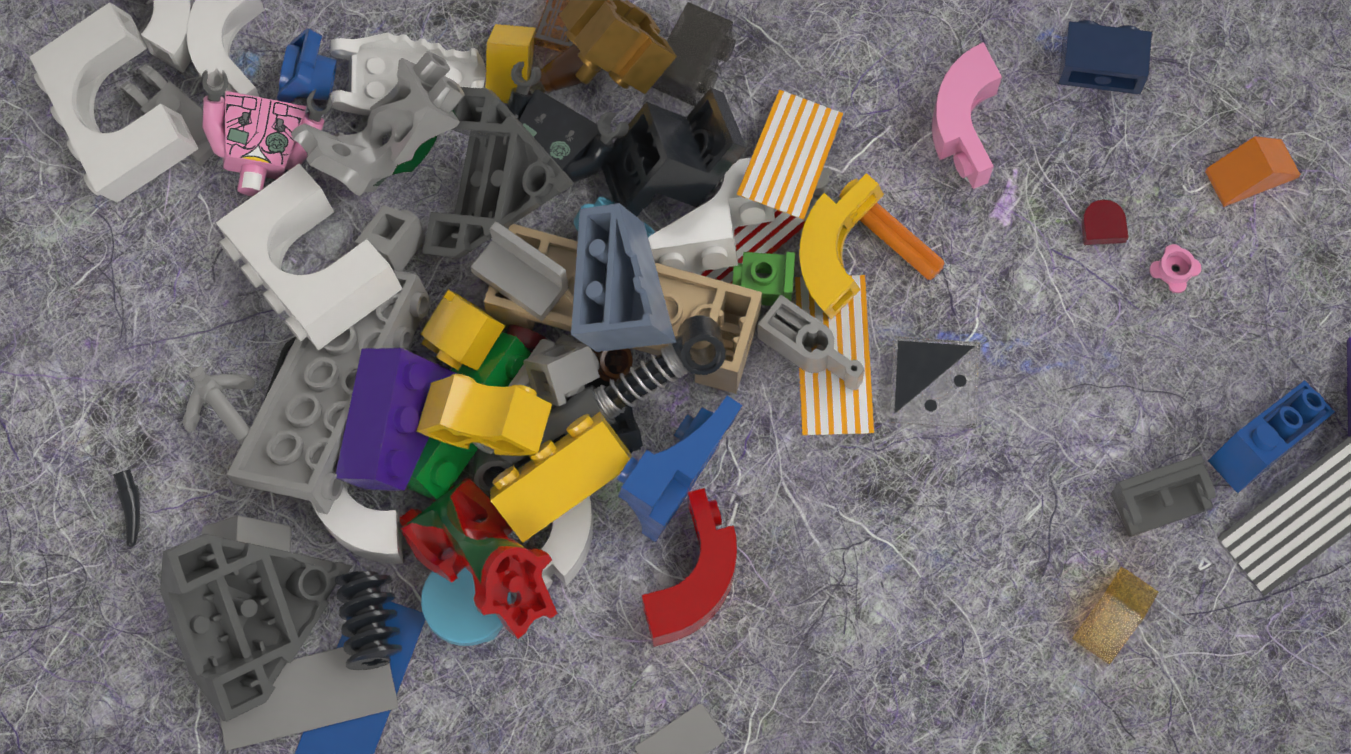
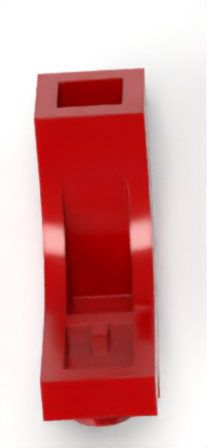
(694, 601)

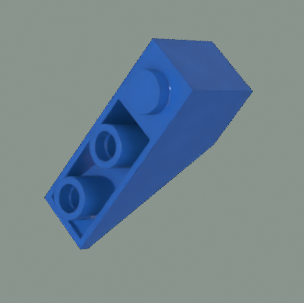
(1270, 436)

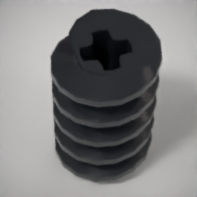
(366, 619)

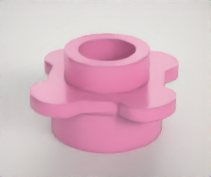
(1179, 257)

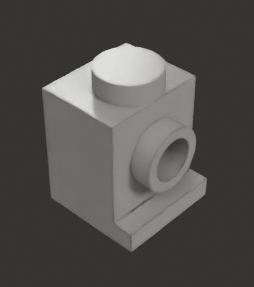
(394, 235)
(562, 371)

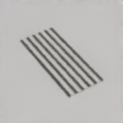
(1295, 522)

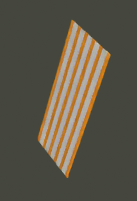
(790, 154)
(825, 400)

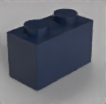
(1105, 57)

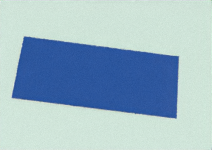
(364, 733)

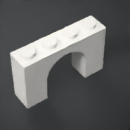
(71, 74)
(320, 302)

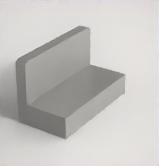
(521, 272)

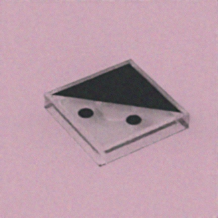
(934, 382)

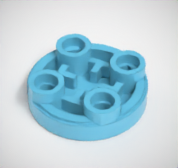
(453, 613)

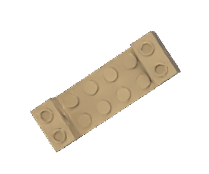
(685, 295)

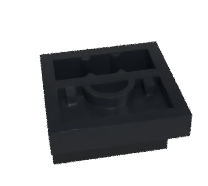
(674, 153)

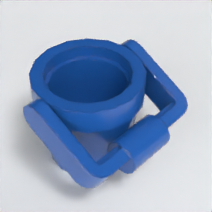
(306, 69)

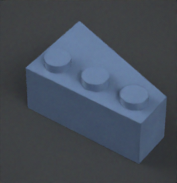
(617, 283)

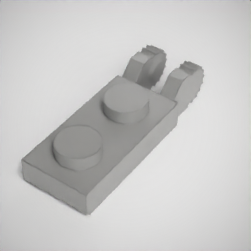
(177, 101)

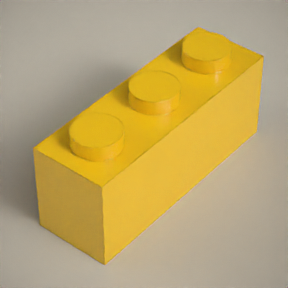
(559, 475)

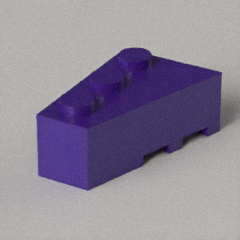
(383, 418)

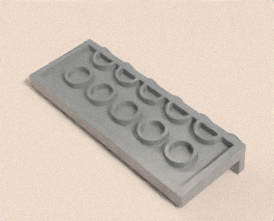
(304, 416)

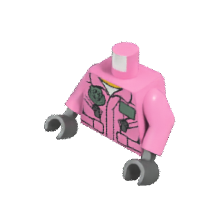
(256, 133)

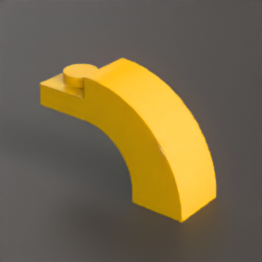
(824, 240)

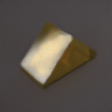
(1115, 615)

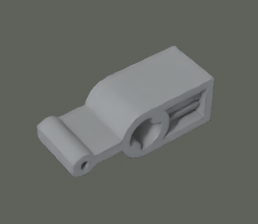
(790, 329)

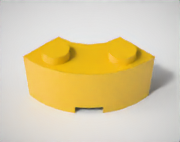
(460, 332)
(499, 417)

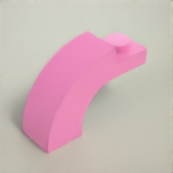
(962, 89)

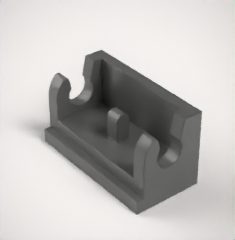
(1164, 495)

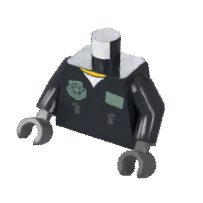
(567, 136)

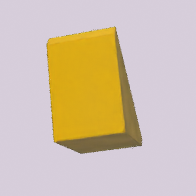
(506, 48)

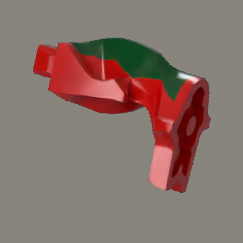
(452, 538)

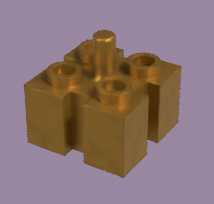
(619, 40)

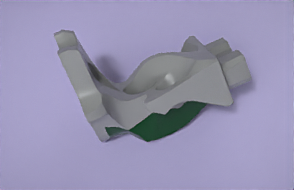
(414, 112)

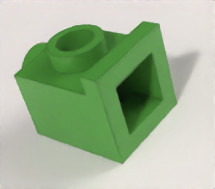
(778, 283)

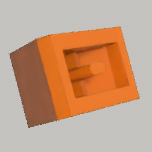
(1252, 169)

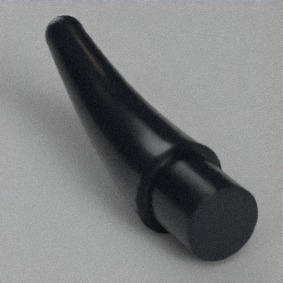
(130, 502)

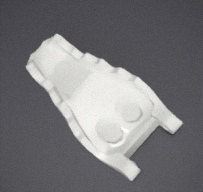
(375, 67)

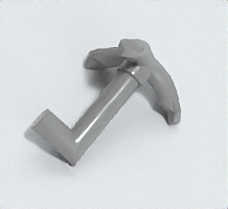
(210, 390)

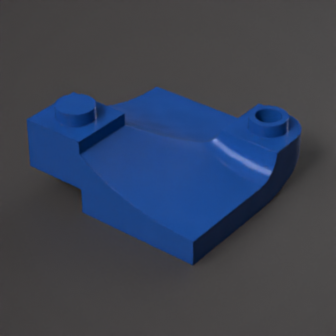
(661, 481)

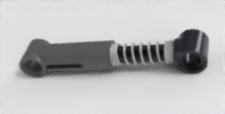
(673, 362)

